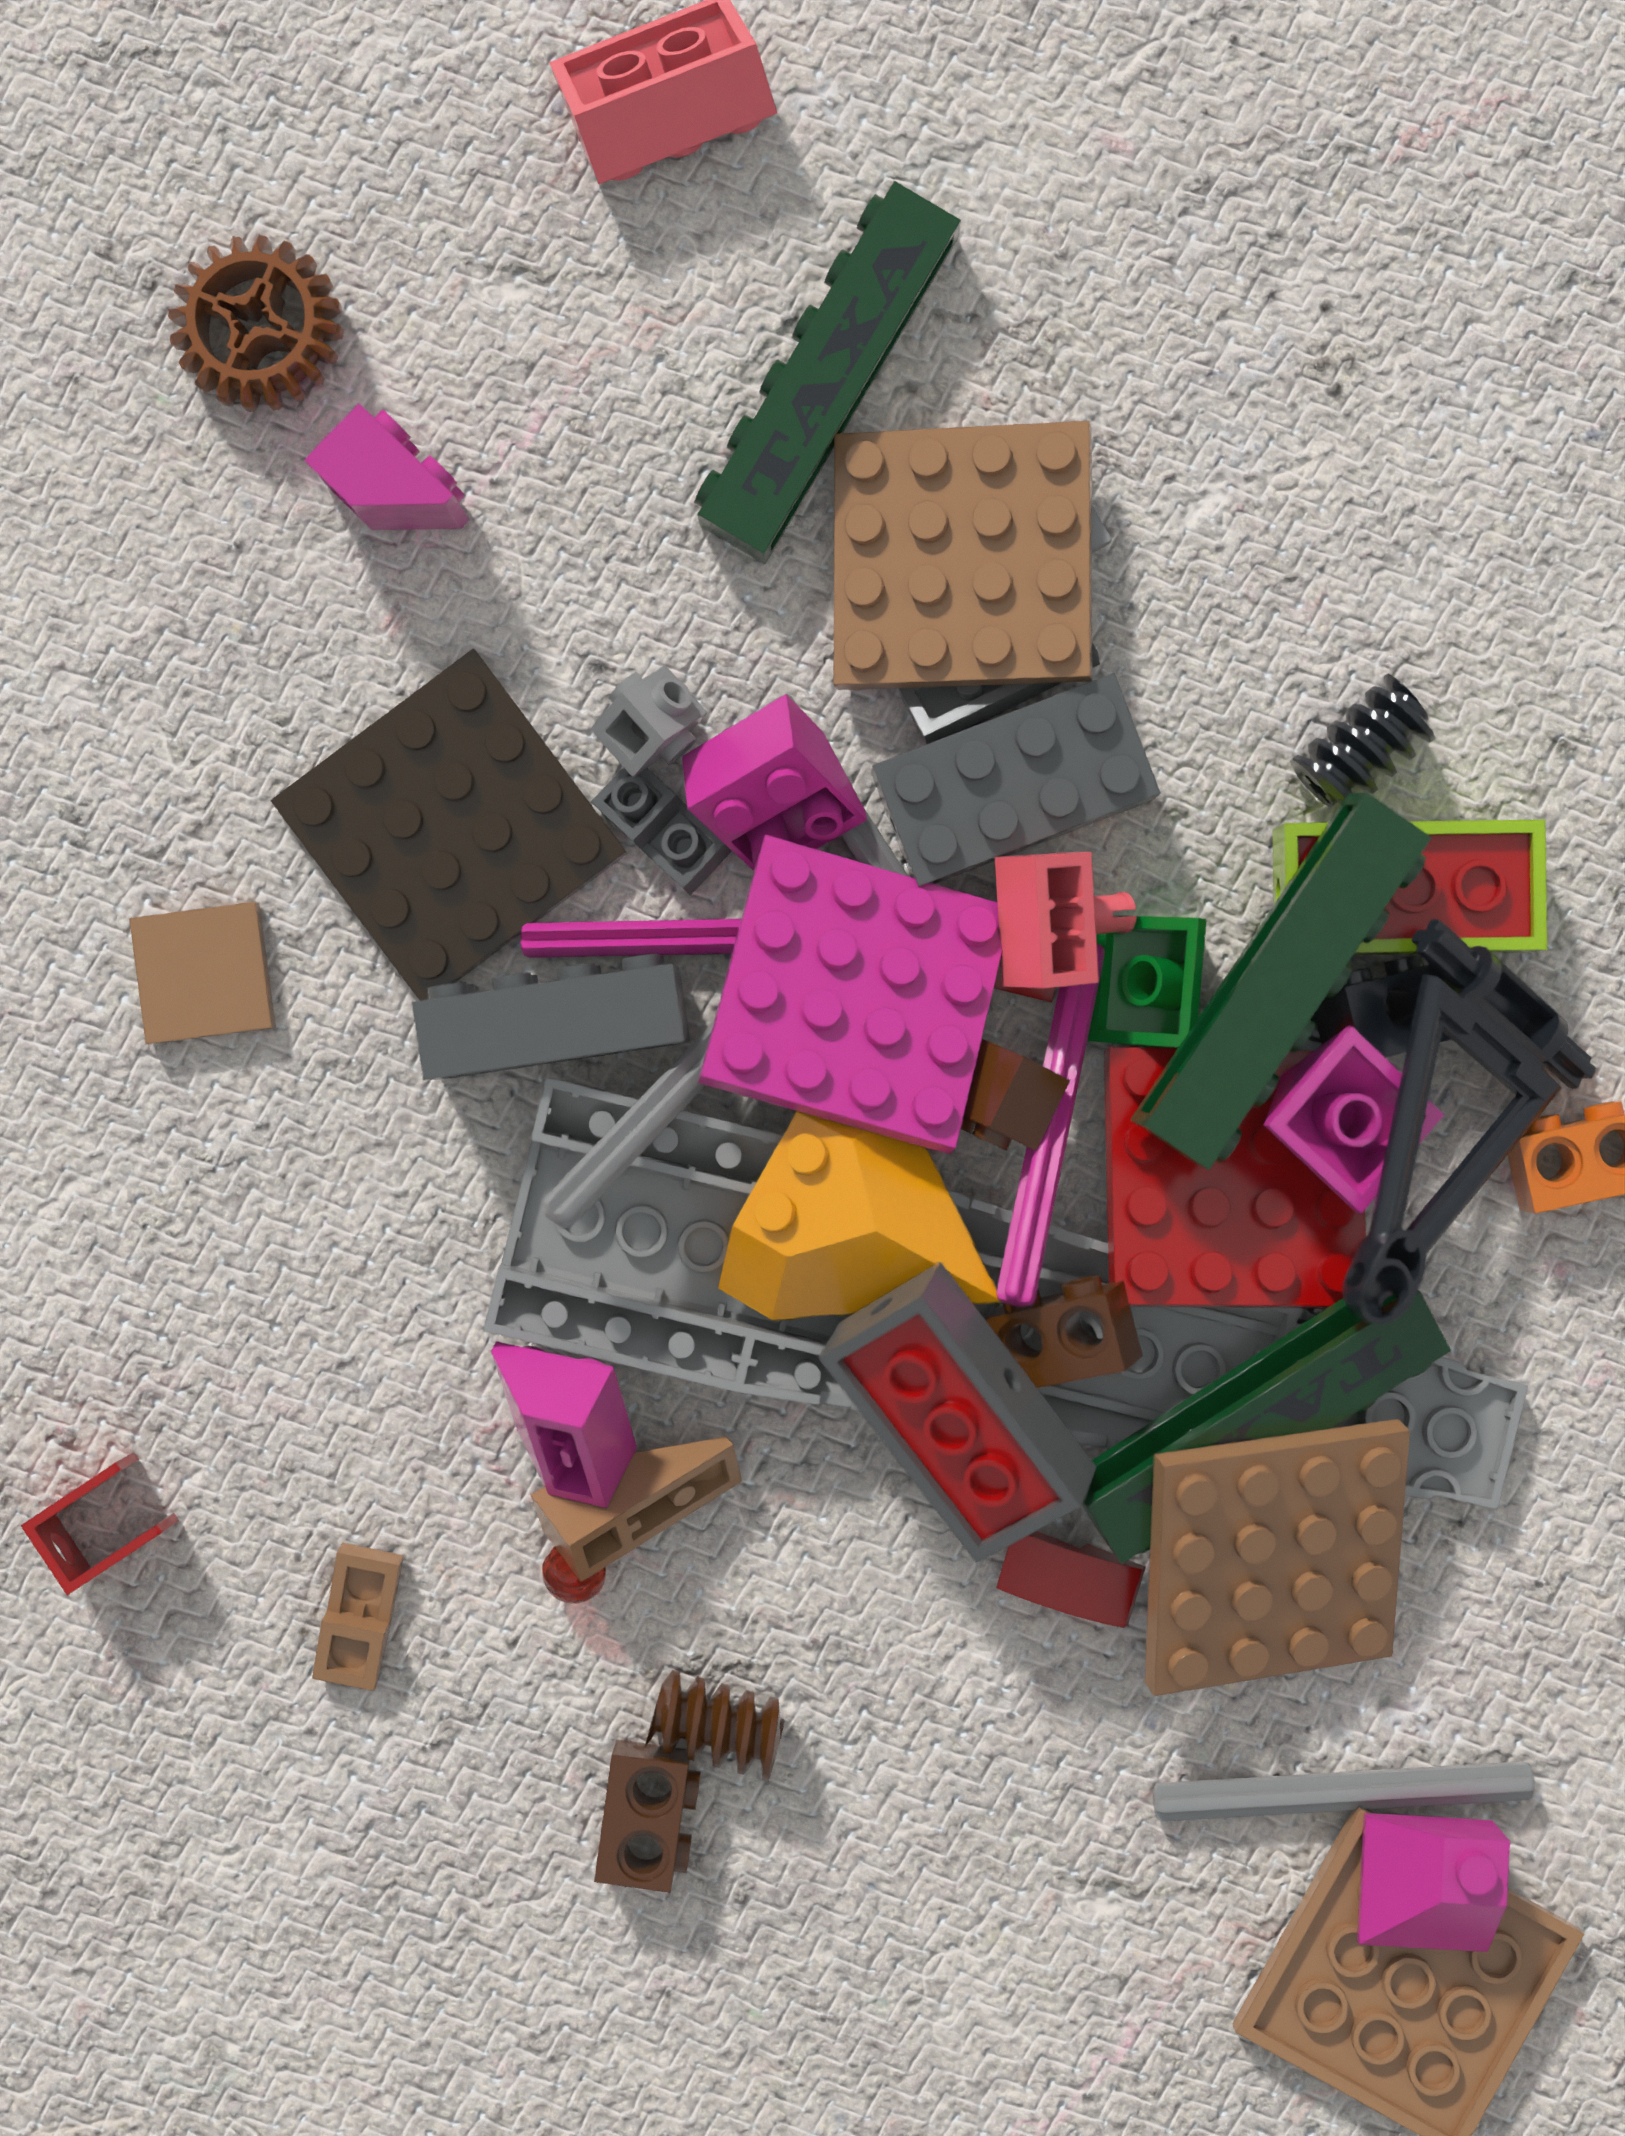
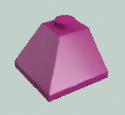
(1431, 1882)

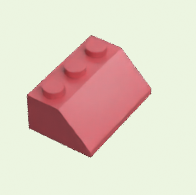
(664, 89)

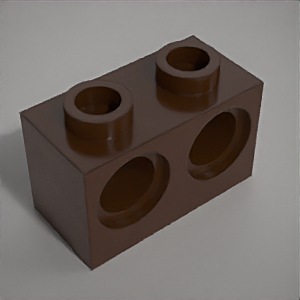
(1067, 1348)
(635, 1814)

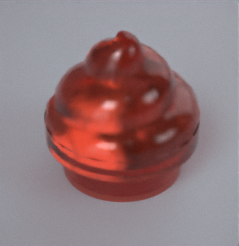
(565, 1585)

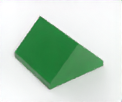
(1150, 982)

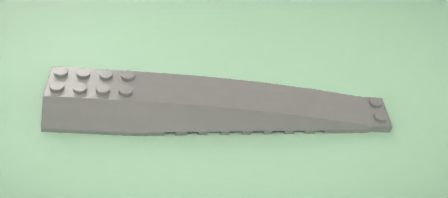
(648, 1258)

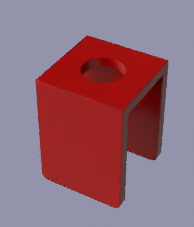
(47, 1528)

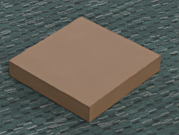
(202, 972)

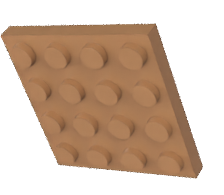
(963, 556)
(1274, 1555)
(1403, 2026)

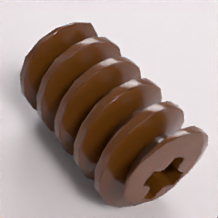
(717, 1724)

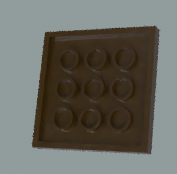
(448, 826)

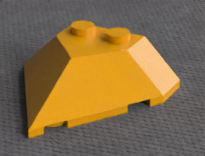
(844, 1224)

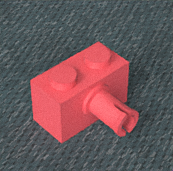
(1053, 919)

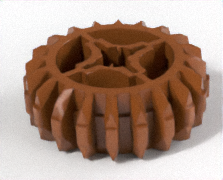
(265, 299)

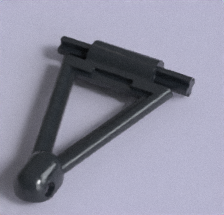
(1508, 1034)

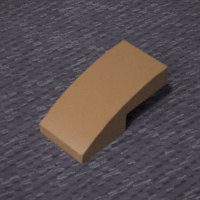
(357, 1616)

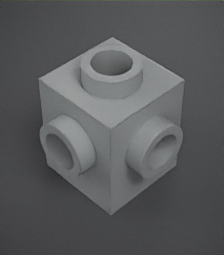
(649, 720)

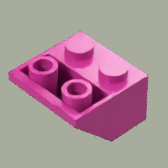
(377, 476)
(773, 780)
(568, 1420)

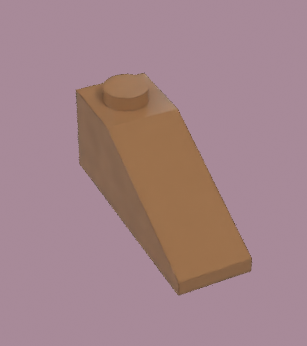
(652, 1495)

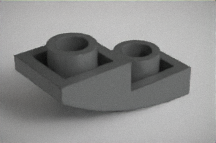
(662, 827)

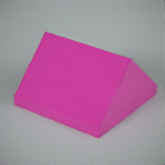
(1339, 1114)

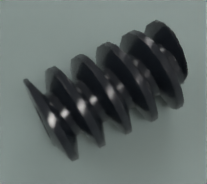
(1364, 743)

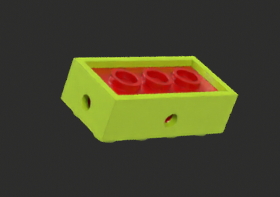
(1476, 879)

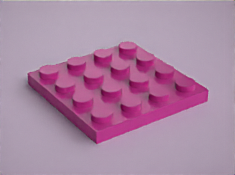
(855, 995)

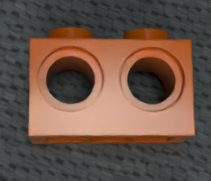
(1582, 1172)

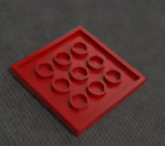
(1220, 1237)

